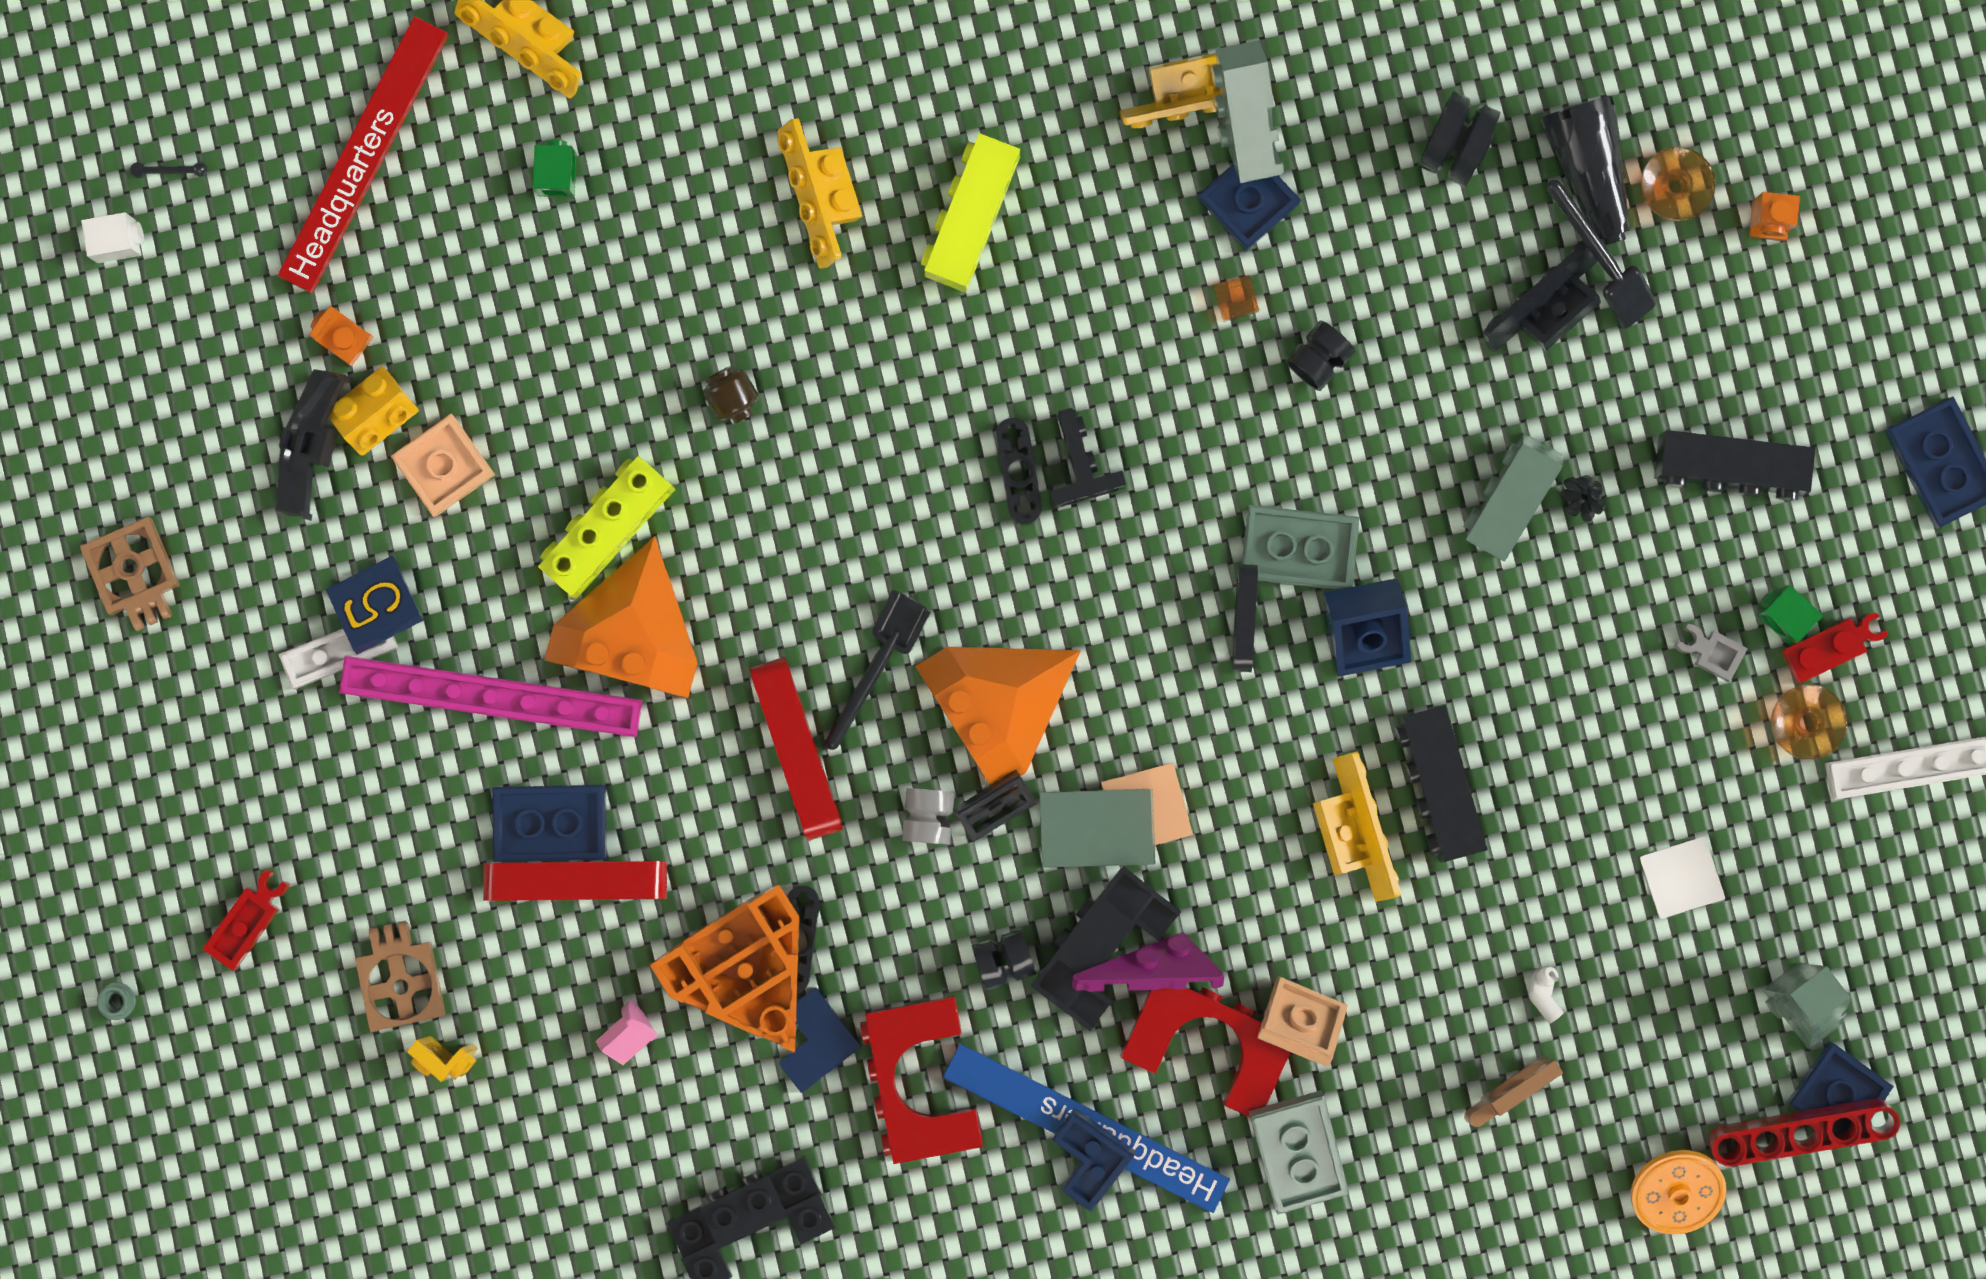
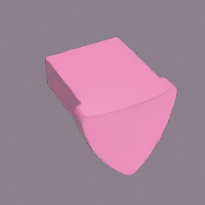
(627, 1034)

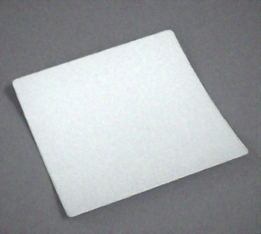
(1682, 877)

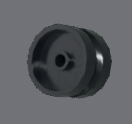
(1462, 140)

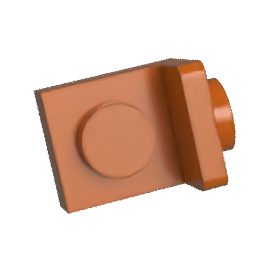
(339, 335)

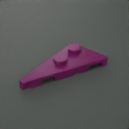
(1153, 967)

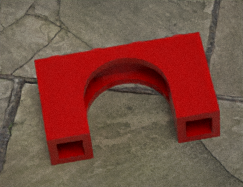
(1170, 1008)
(910, 1132)

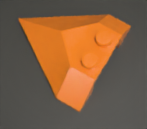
(629, 629)
(998, 700)
(741, 968)

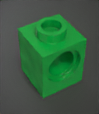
(554, 169)
(1788, 613)

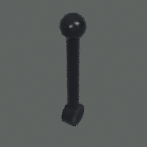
(139, 170)

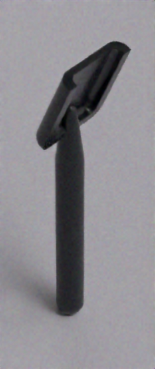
(1628, 292)
(898, 630)

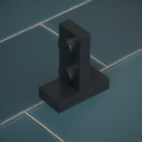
(1083, 466)

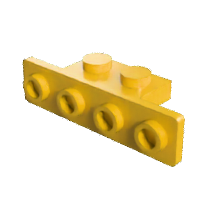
(526, 35)
(1176, 90)
(821, 188)
(1354, 831)

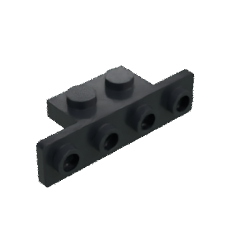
(1550, 305)

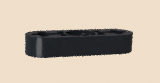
(1023, 443)
(1244, 618)
(810, 912)

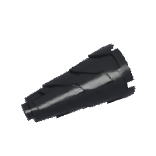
(1590, 155)

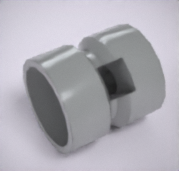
(928, 816)

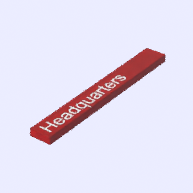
(363, 155)

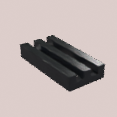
(987, 795)

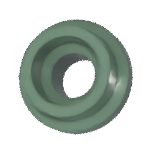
(105, 1005)

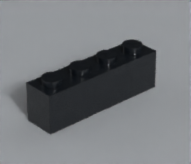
(1734, 463)
(1441, 783)

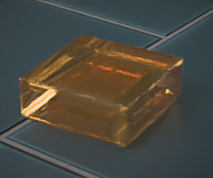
(1236, 298)

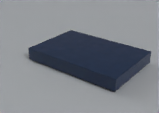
(1941, 461)
(549, 823)

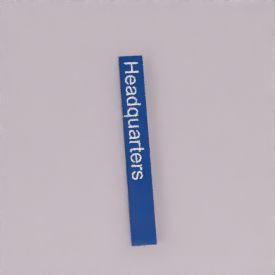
(1050, 1108)

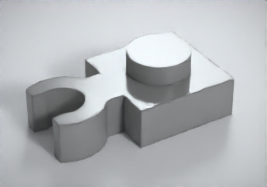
(1716, 654)

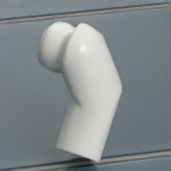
(1541, 991)

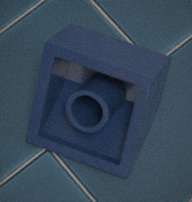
(1368, 627)

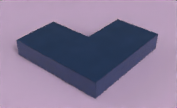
(827, 1042)
(1100, 1157)

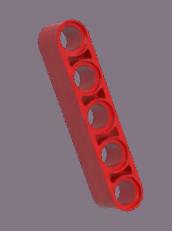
(796, 748)
(575, 880)
(1820, 1139)

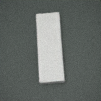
(325, 657)

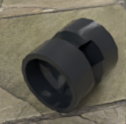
(1322, 353)
(1016, 954)

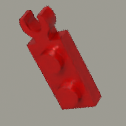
(1830, 648)
(245, 923)

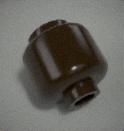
(730, 394)

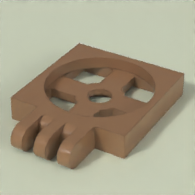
(143, 599)
(393, 950)
(1513, 1091)

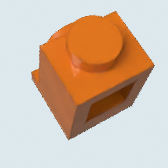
(1773, 216)

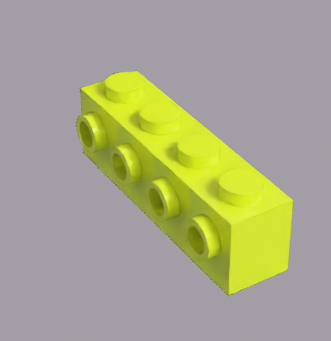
(971, 213)
(606, 527)

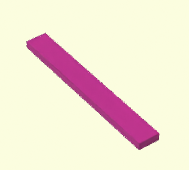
(490, 696)

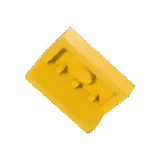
(372, 411)
(433, 1058)

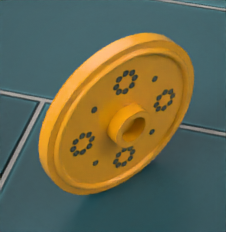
(1678, 1192)

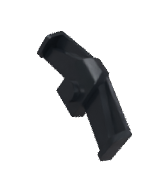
(307, 443)

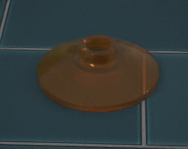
(1693, 175)
(1827, 720)

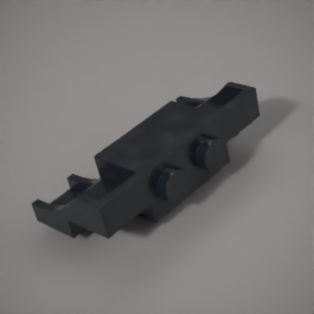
(1095, 939)
(745, 1210)

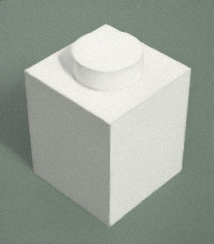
(112, 237)

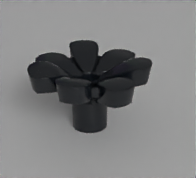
(1583, 496)

